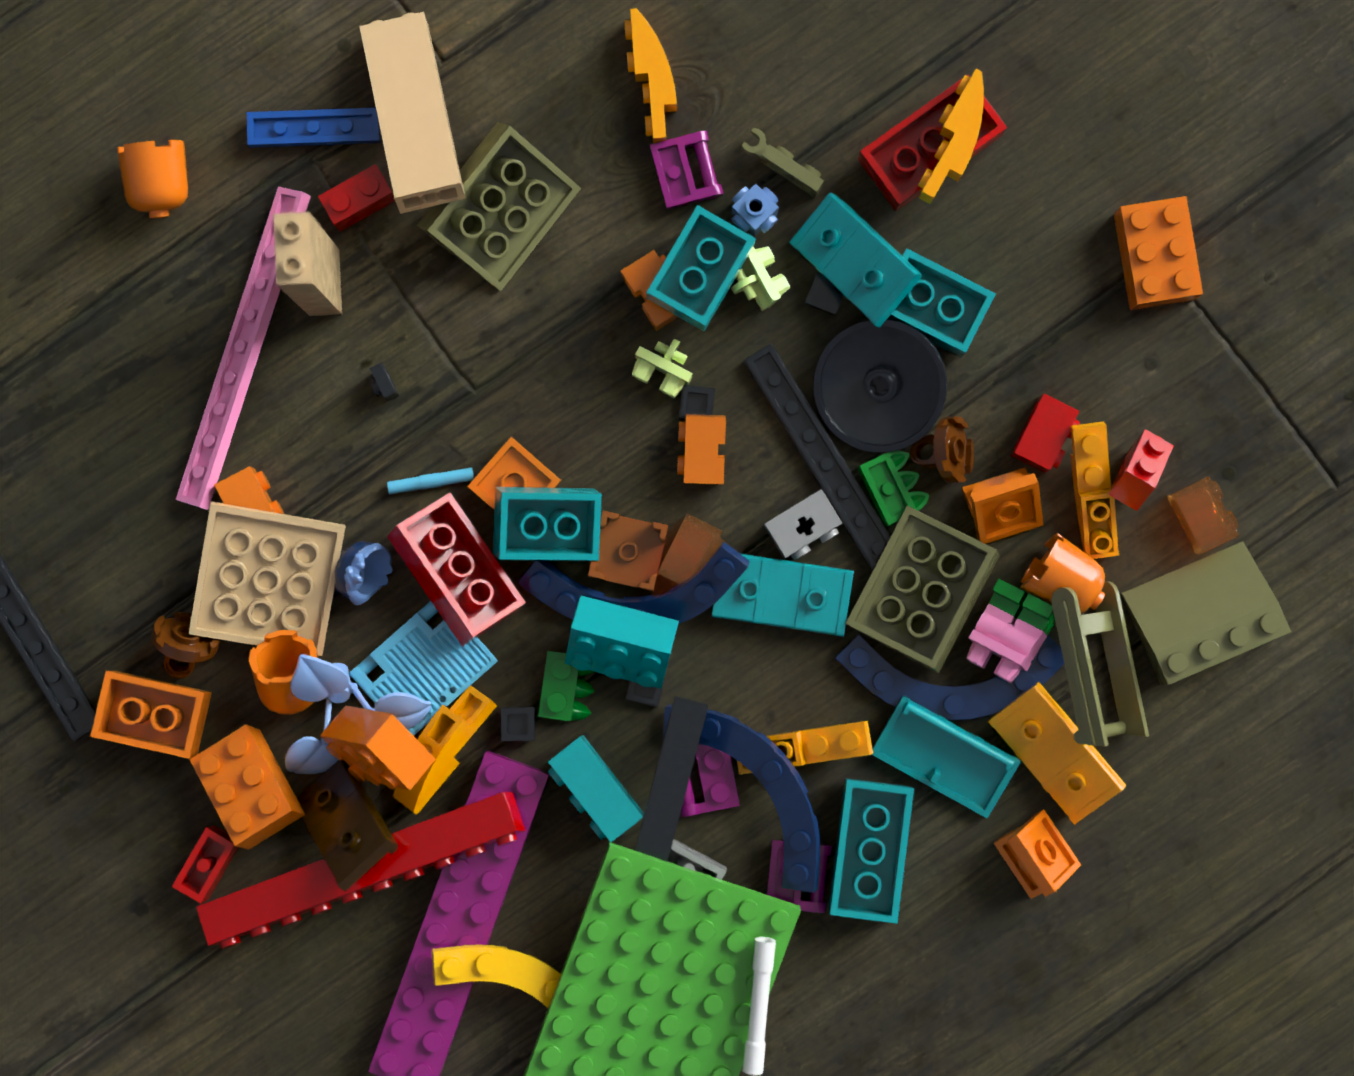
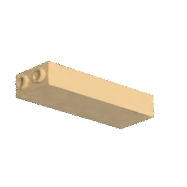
(412, 112)
(307, 264)

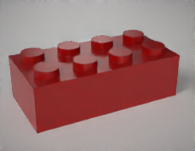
(907, 150)
(456, 569)

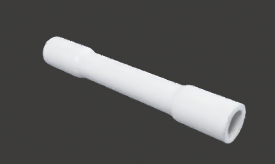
(755, 1043)

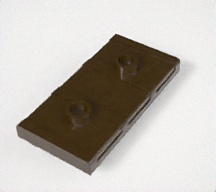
(345, 825)

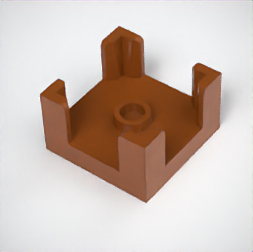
(629, 551)

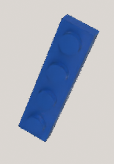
(313, 127)

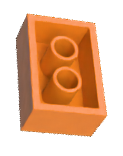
(1158, 253)
(151, 714)
(377, 748)
(247, 787)

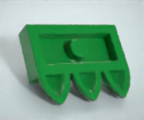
(890, 488)
(561, 689)

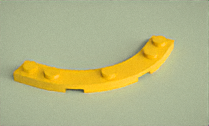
(497, 965)

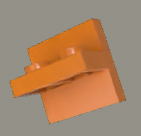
(1004, 505)
(1038, 855)

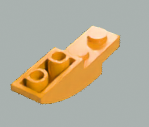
(651, 65)
(962, 128)
(1091, 489)
(443, 740)
(822, 744)

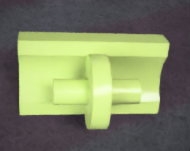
(756, 281)
(675, 375)

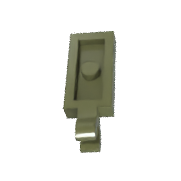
(781, 162)

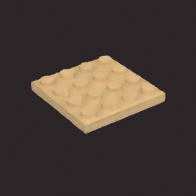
(265, 575)

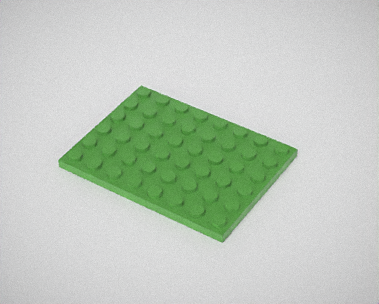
(659, 973)

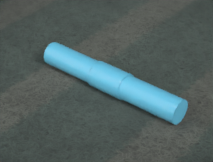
(430, 481)

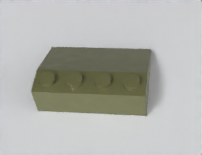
(507, 207)
(923, 589)
(1205, 613)

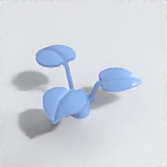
(318, 680)

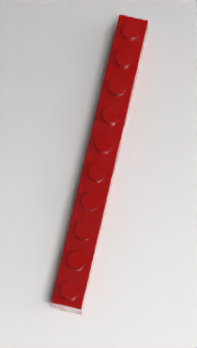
(315, 888)

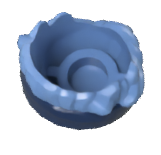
(362, 571)

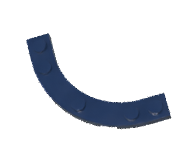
(679, 603)
(949, 702)
(782, 784)

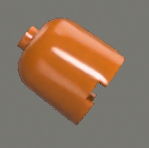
(154, 176)
(1065, 567)
(274, 666)

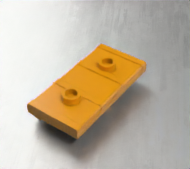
(1046, 745)

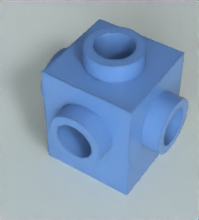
(755, 221)

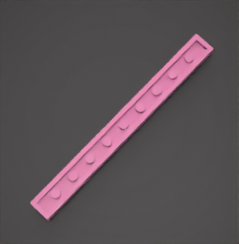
(237, 362)

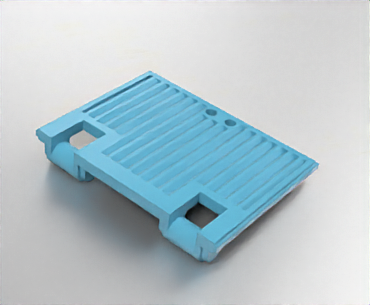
(424, 664)

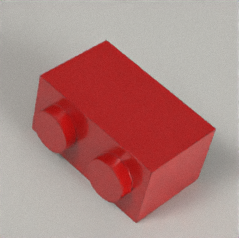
(357, 198)
(1045, 434)
(1141, 470)
(206, 864)

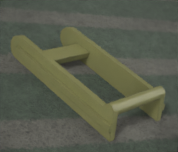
(1072, 633)

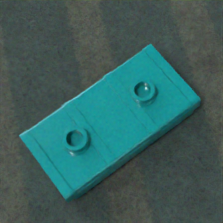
(855, 259)
(789, 596)
(945, 757)

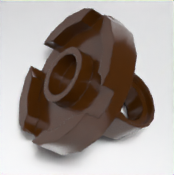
(952, 451)
(174, 641)

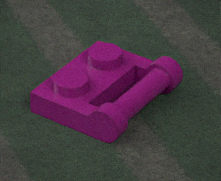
(675, 172)
(716, 781)
(775, 888)

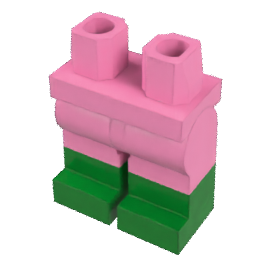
(1010, 629)

